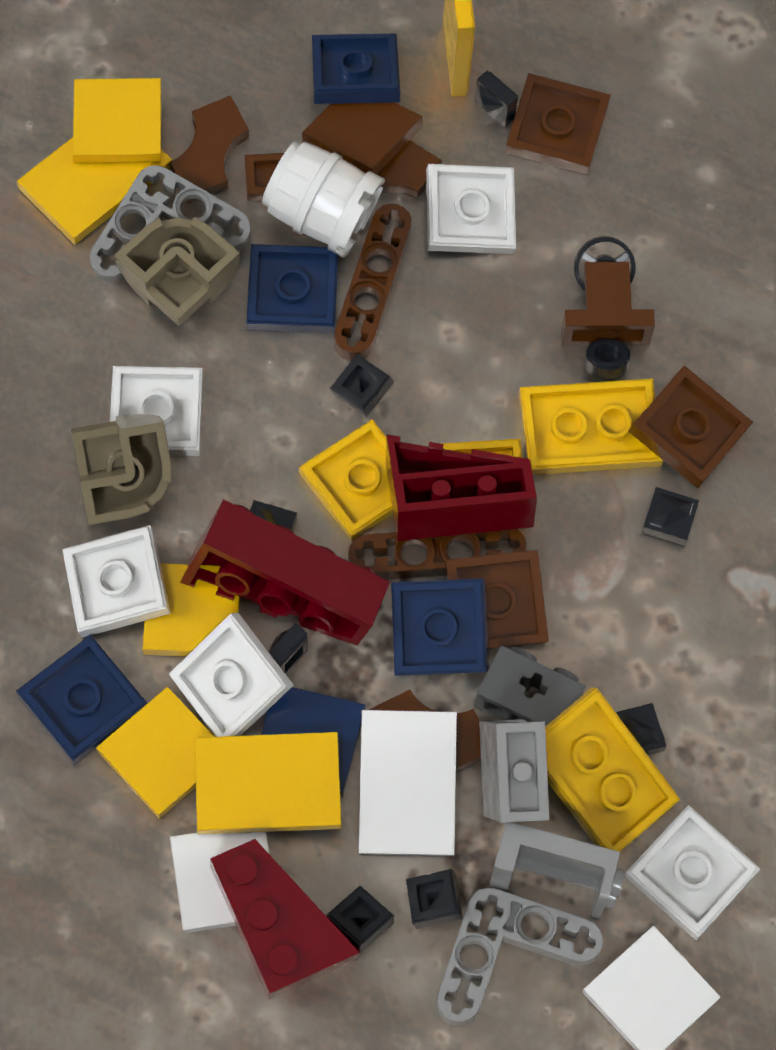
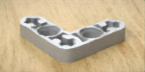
(156, 207)
(509, 930)

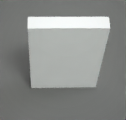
(407, 783)

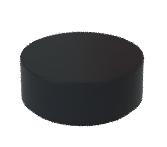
(607, 359)

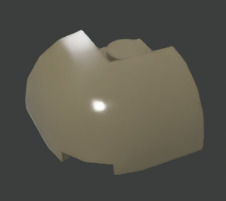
(178, 265)
(122, 466)

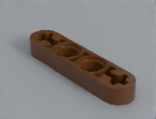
(373, 282)
(435, 548)

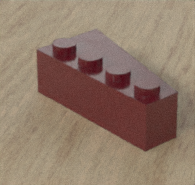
(286, 574)

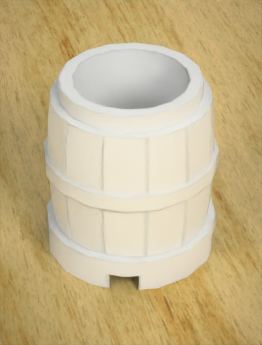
(322, 195)

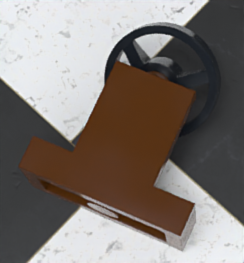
(607, 301)

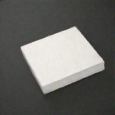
(470, 209)
(163, 392)
(116, 581)
(231, 678)
(692, 872)
(198, 892)
(651, 993)

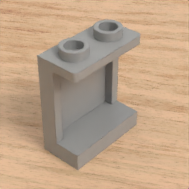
(514, 770)
(559, 860)

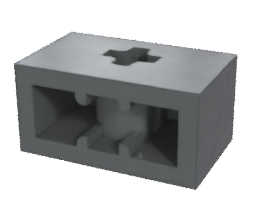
(514, 674)

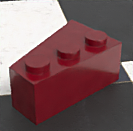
(457, 492)
(277, 921)

